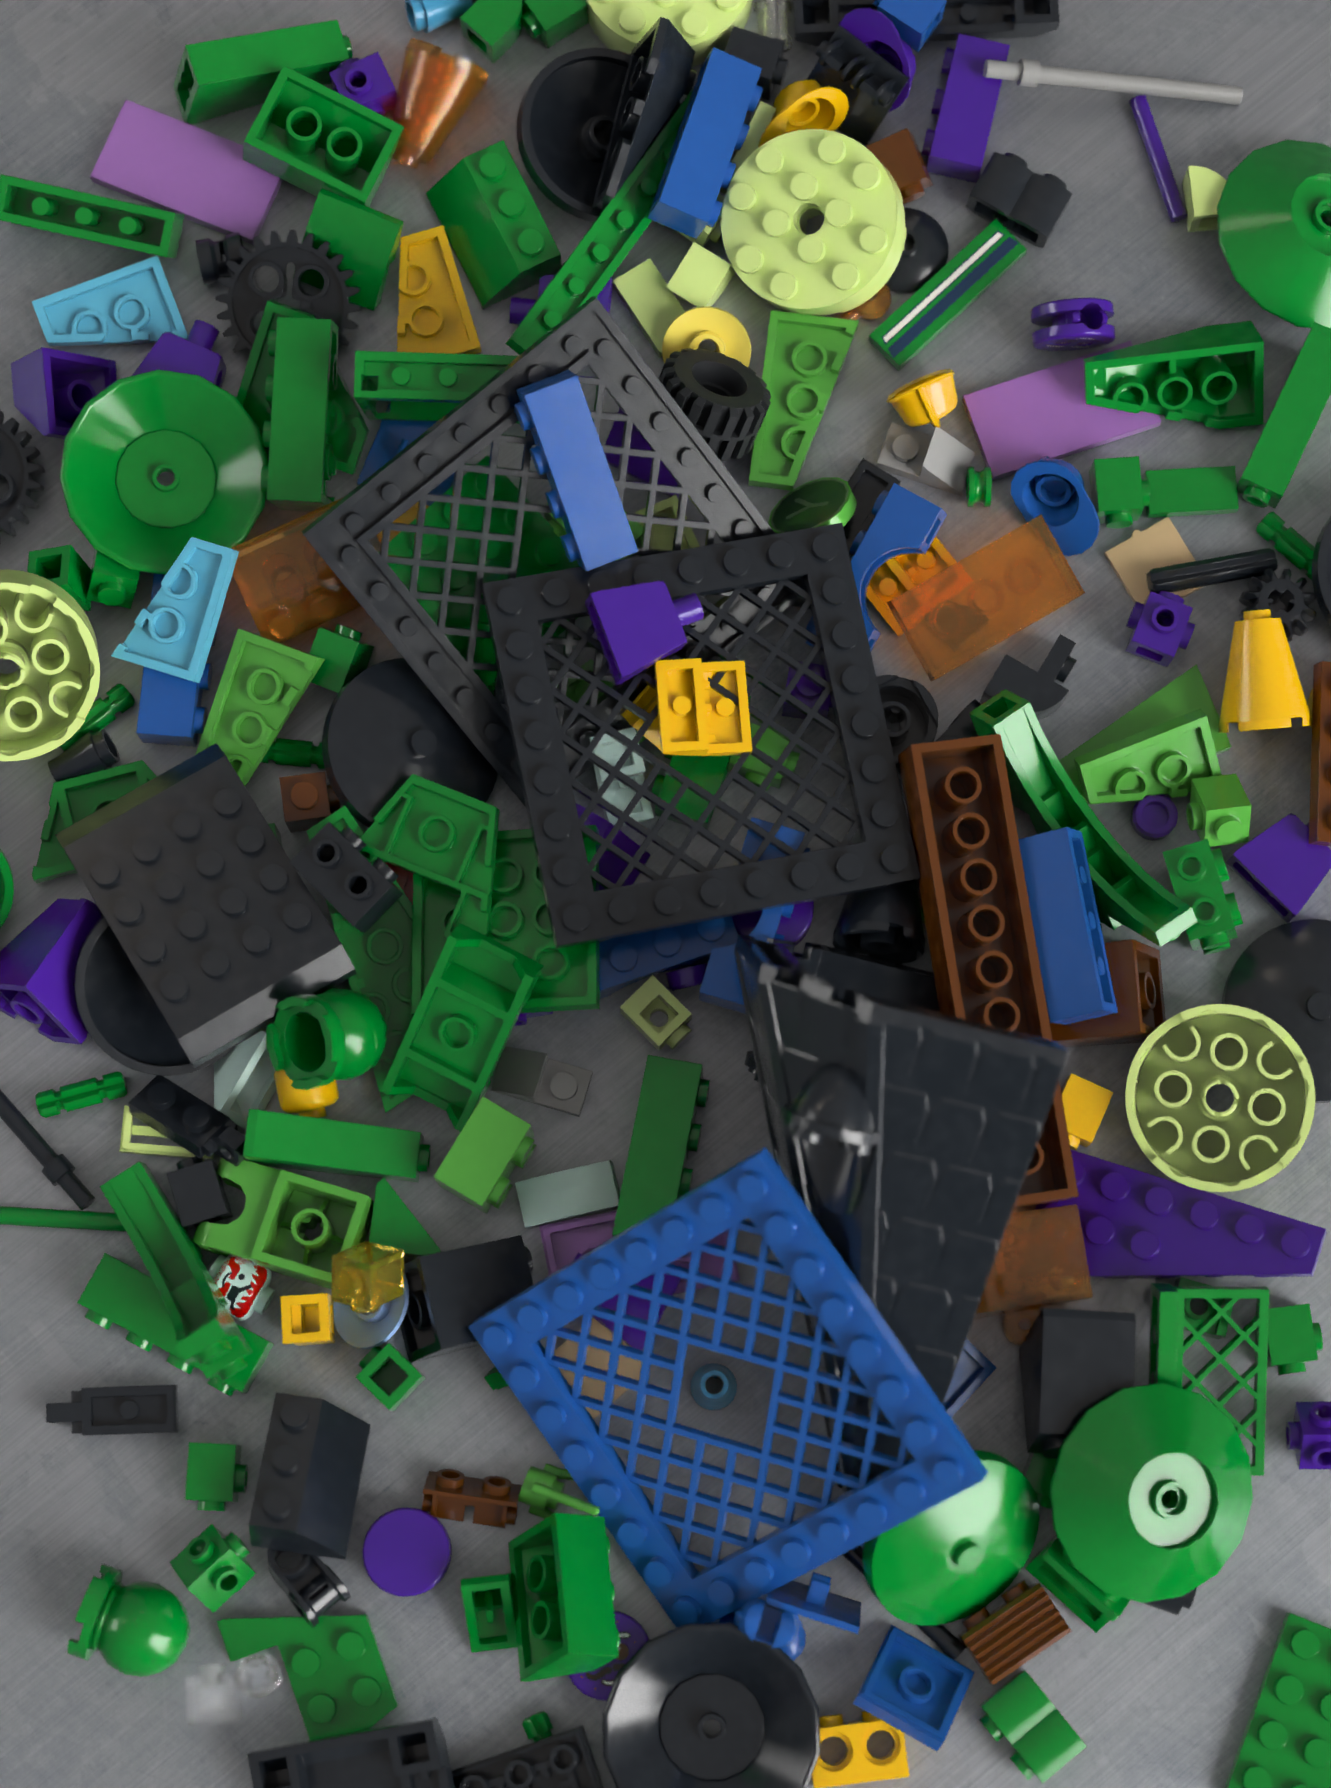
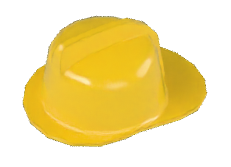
(806, 106)
(925, 399)

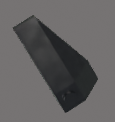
(652, 87)

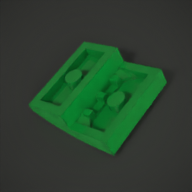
(364, 238)

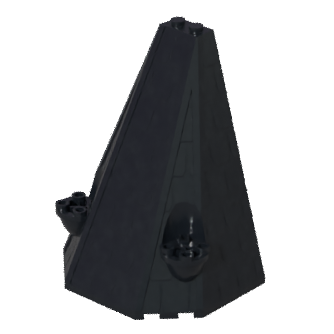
(896, 1138)

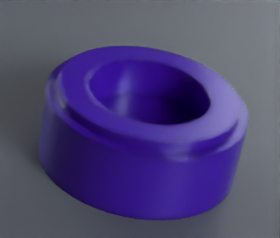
(1154, 817)
(686, 977)

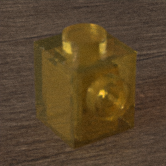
(367, 1276)

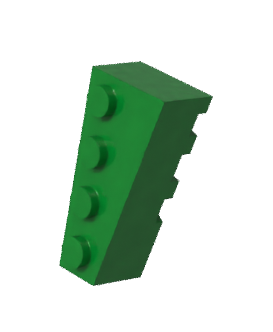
(300, 413)

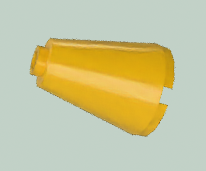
(1261, 677)

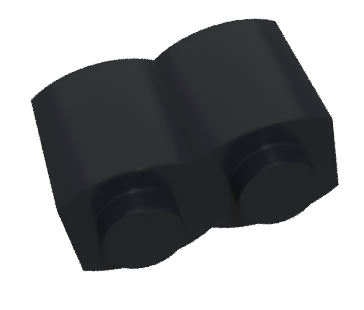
(1019, 199)

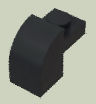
(1035, 686)

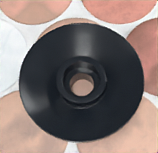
(925, 257)

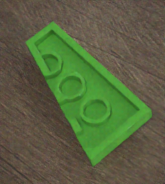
(800, 372)
(256, 698)
(1172, 701)

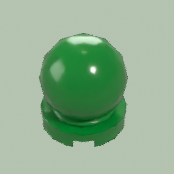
(326, 1037)
(133, 1625)

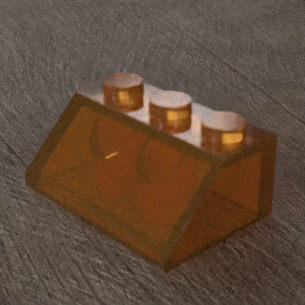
(288, 581)

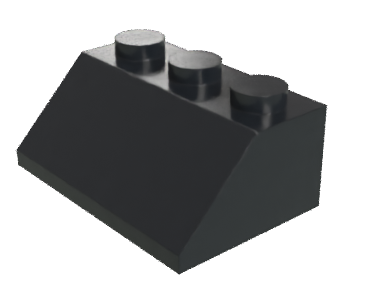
(308, 1478)

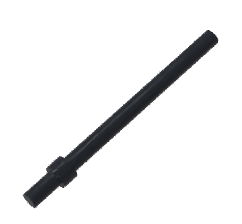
(56, 1167)

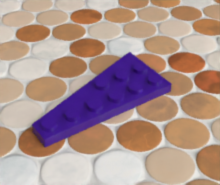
(1168, 1230)

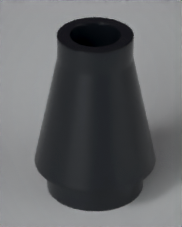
(87, 755)

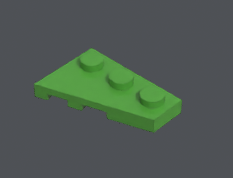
(1150, 762)

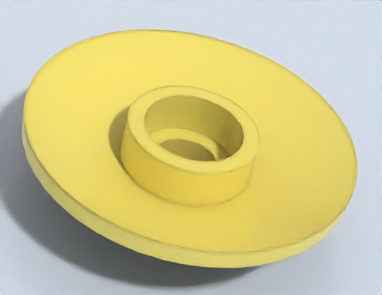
(708, 324)

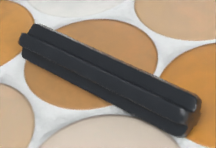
(1211, 571)

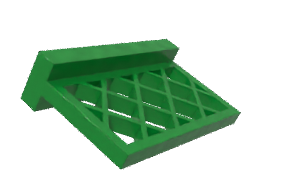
(1168, 1346)

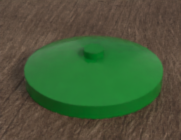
(957, 1551)

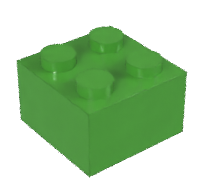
(486, 1156)

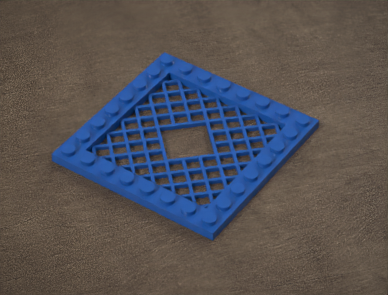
(755, 1189)

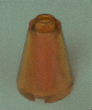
(432, 100)

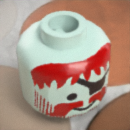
(242, 1285)

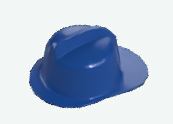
(1058, 494)

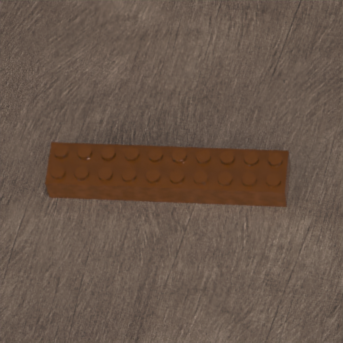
(982, 916)

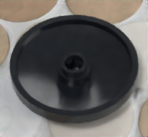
(568, 125)
(394, 727)
(1290, 982)
(121, 1010)

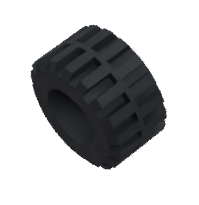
(718, 398)

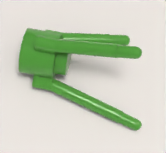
(544, 1491)

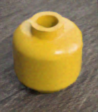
(304, 1102)

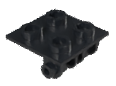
(863, 77)

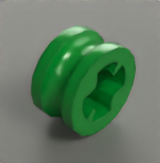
(978, 486)

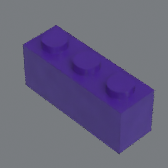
(964, 109)

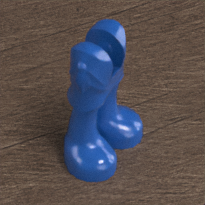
(770, 1626)

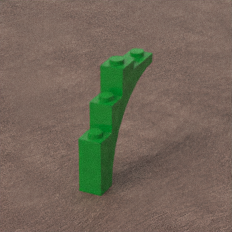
(1045, 792)
(174, 1261)

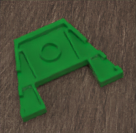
(443, 840)
(331, 1667)

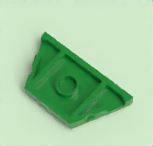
(77, 799)

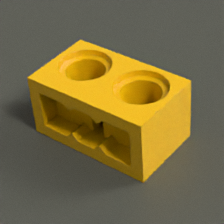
(857, 1763)

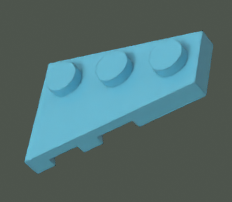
(112, 309)
(184, 614)

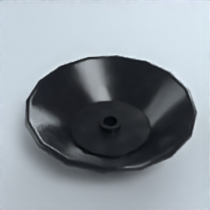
(704, 1674)

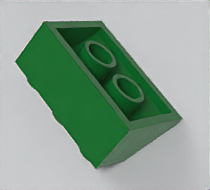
(321, 139)
(494, 225)
(563, 1597)

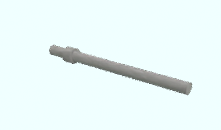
(1031, 72)

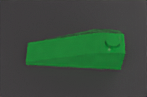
(1193, 375)

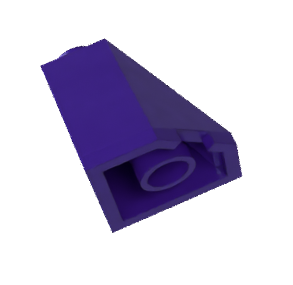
(41, 966)

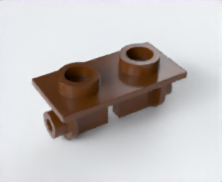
(450, 1492)

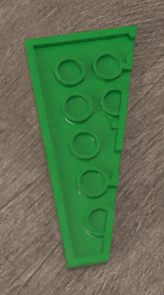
(381, 963)

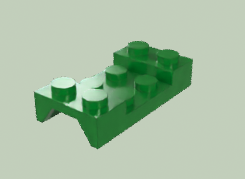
(462, 1023)

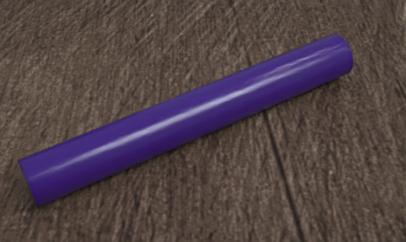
(1158, 158)

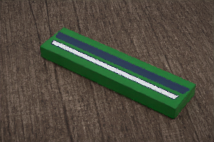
(947, 294)

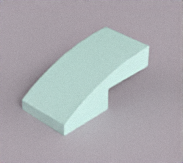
(618, 793)
(568, 1194)

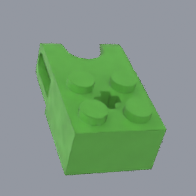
(278, 1214)

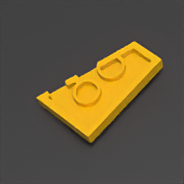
(432, 299)

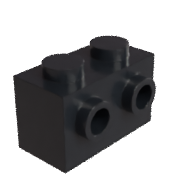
(347, 877)

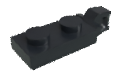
(188, 1120)
(119, 1410)

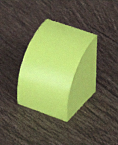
(1201, 196)
(701, 277)

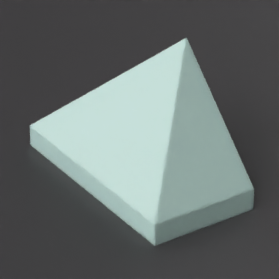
(244, 1079)

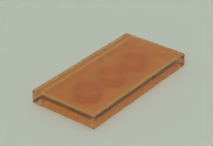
(985, 598)

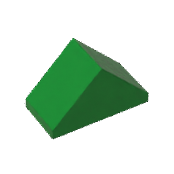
(397, 1226)
(489, 1612)

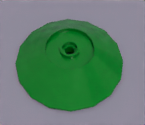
(1276, 231)
(156, 427)
(1113, 1483)

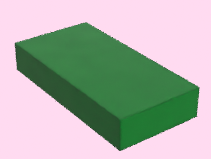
(1192, 491)

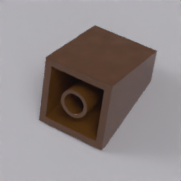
(1138, 997)

